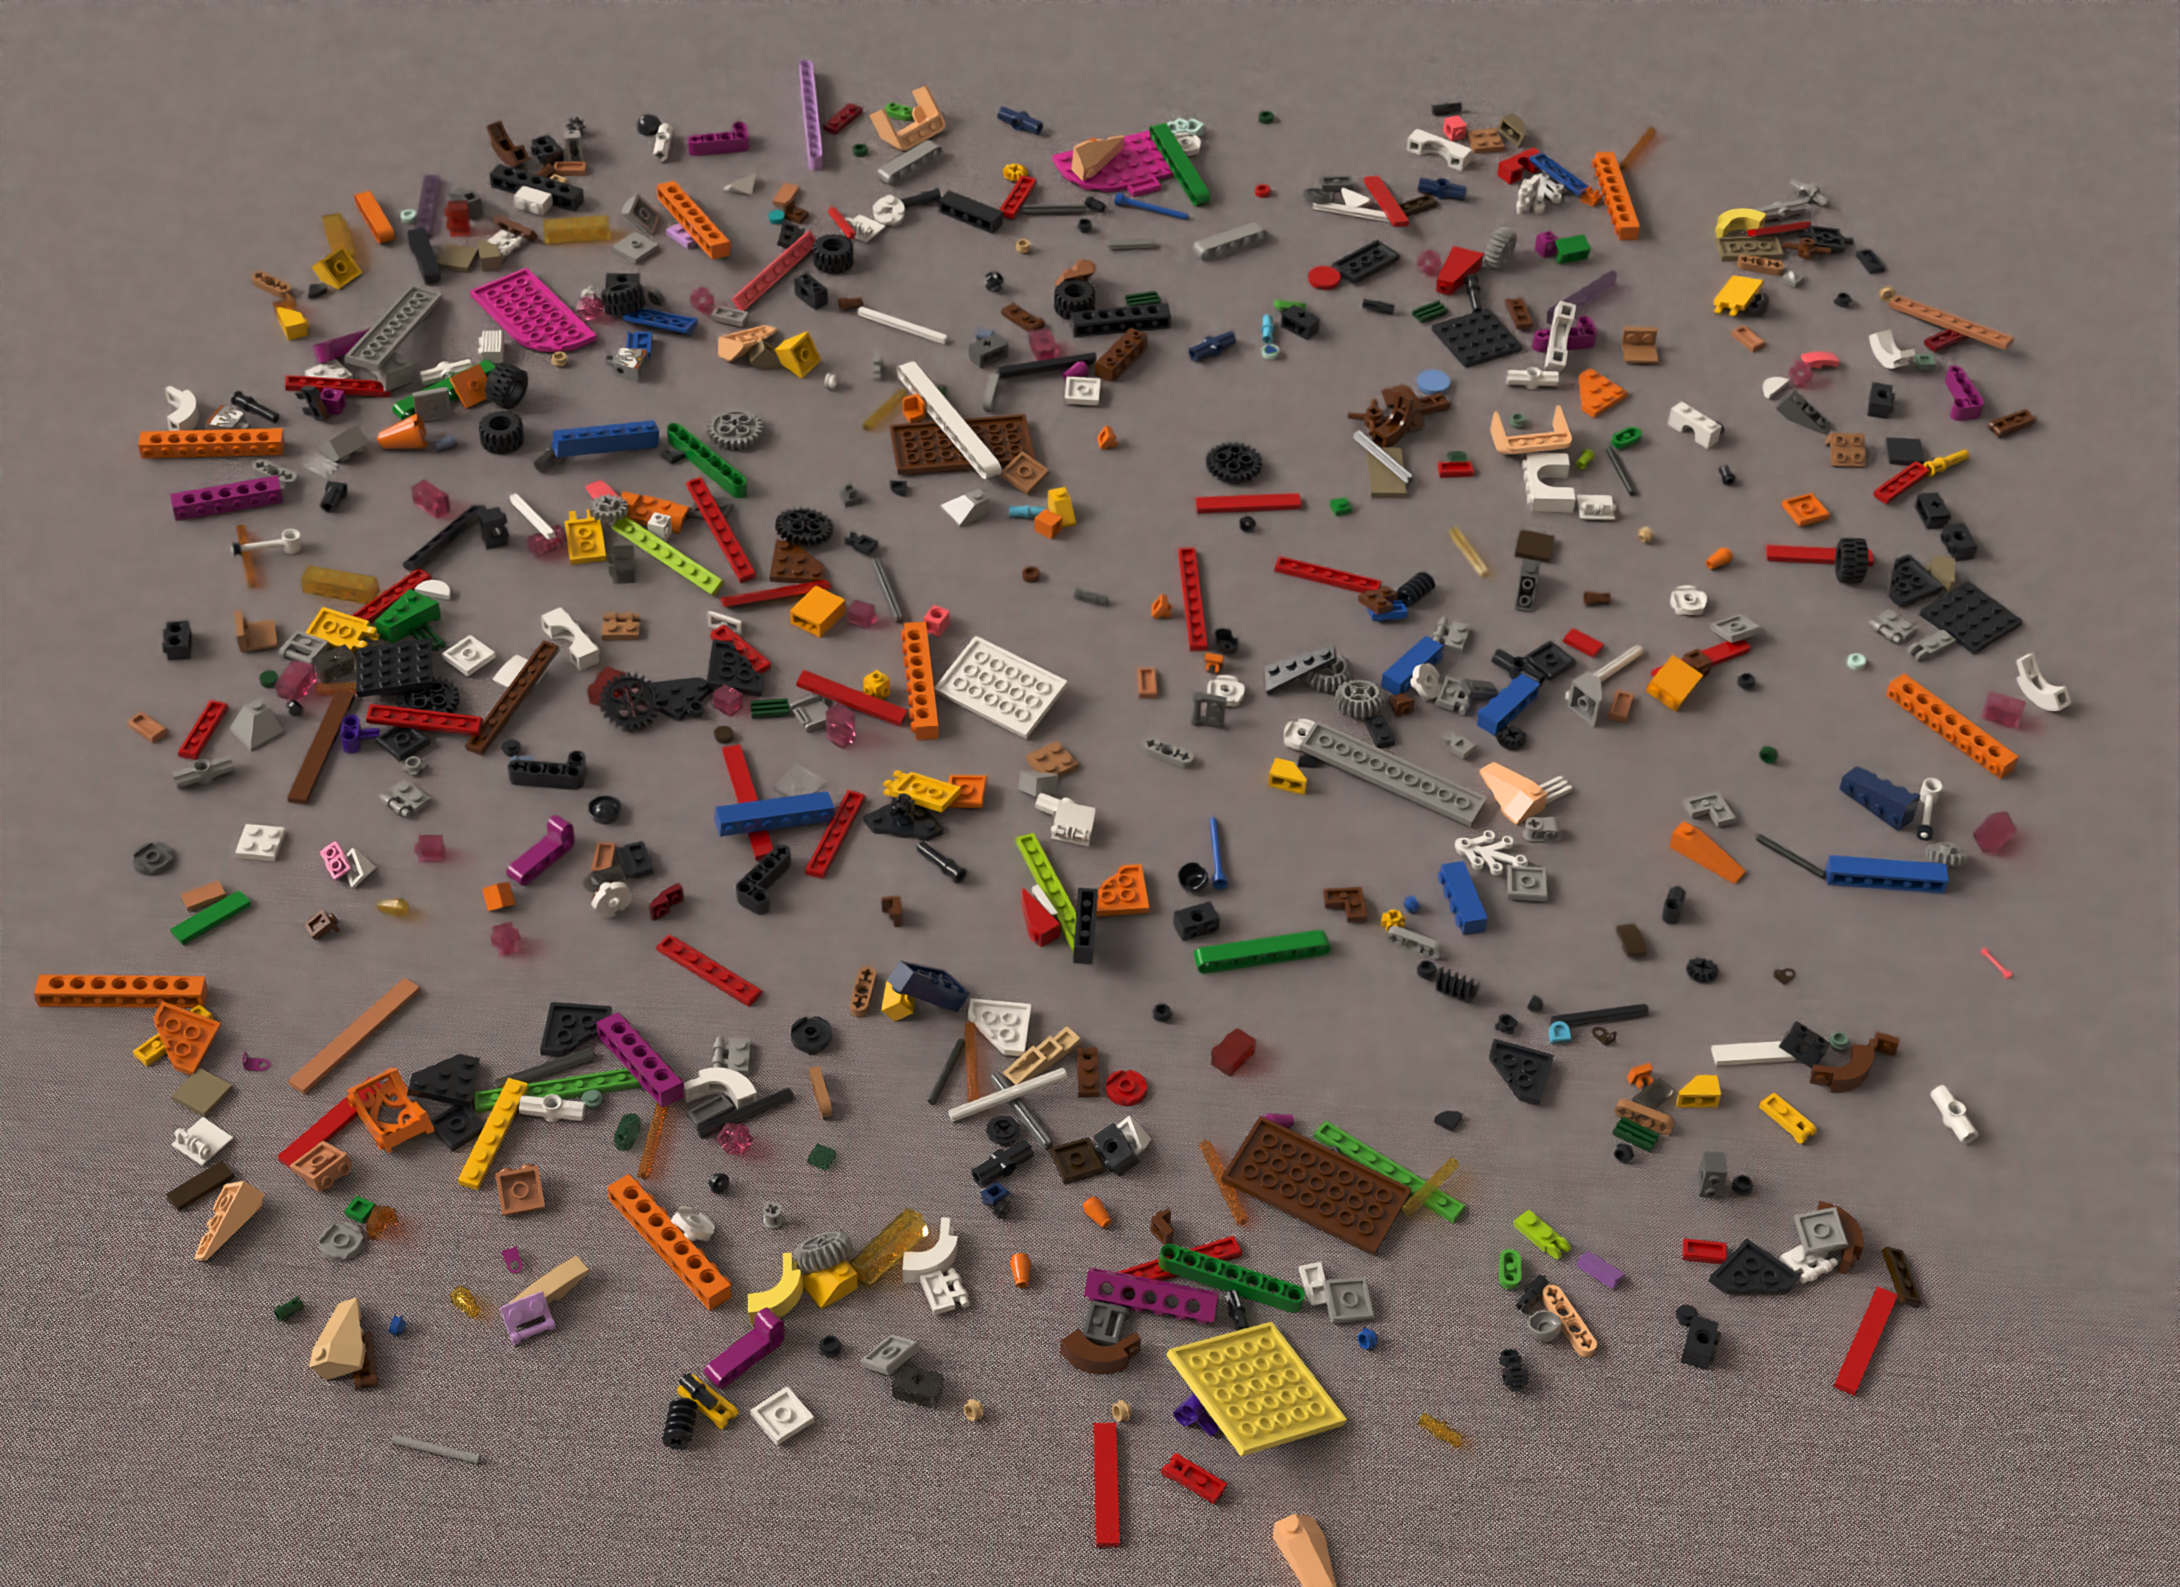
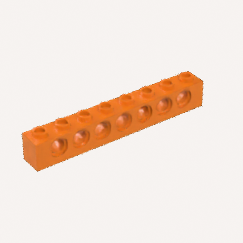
(1616, 196)
(693, 220)
(211, 443)
(920, 681)
(1952, 726)
(120, 991)
(645, 1217)

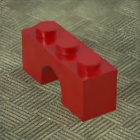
(1511, 168)

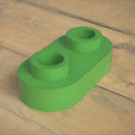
(899, 111)
(1282, 304)
(1509, 1271)

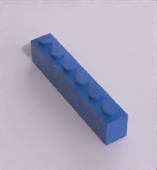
(605, 438)
(773, 813)
(1886, 874)

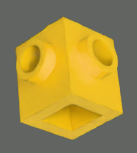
(877, 685)

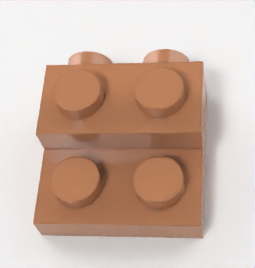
(1081, 270)
(322, 1166)
(520, 1190)

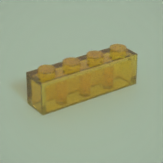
(576, 229)
(337, 233)
(339, 584)
(889, 1247)

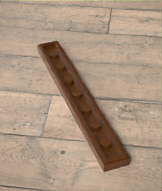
(513, 697)
(320, 747)

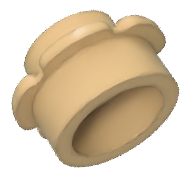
(1023, 246)
(1887, 298)
(559, 359)
(1645, 535)
(974, 1410)
(1122, 1411)

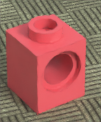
(1454, 128)
(937, 620)

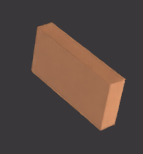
(570, 168)
(785, 193)
(1748, 338)
(1147, 683)
(1621, 706)
(147, 727)
(604, 856)
(203, 896)

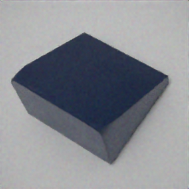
(994, 1193)

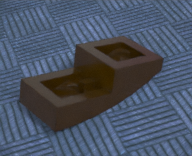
(1632, 940)

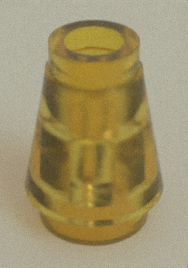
(396, 906)
(464, 1300)

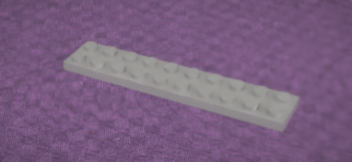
(393, 327)
(1393, 773)

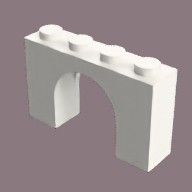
(1543, 497)

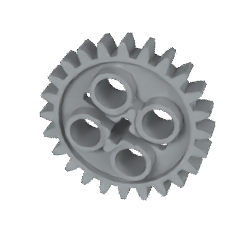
(735, 428)

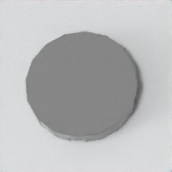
(341, 1242)

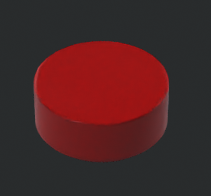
(1262, 191)

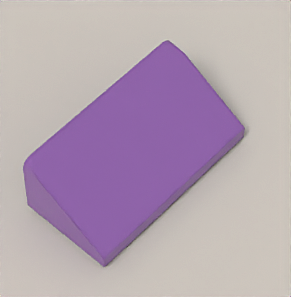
(1600, 1269)

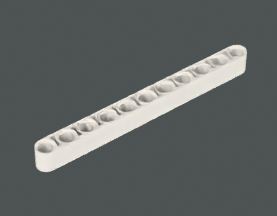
(949, 420)

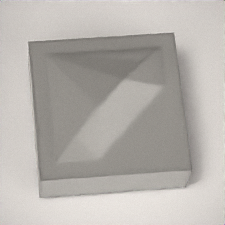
(1792, 278)

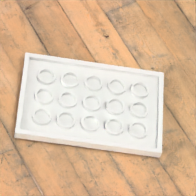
(1000, 687)

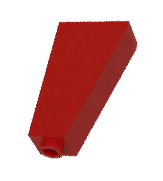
(1456, 267)

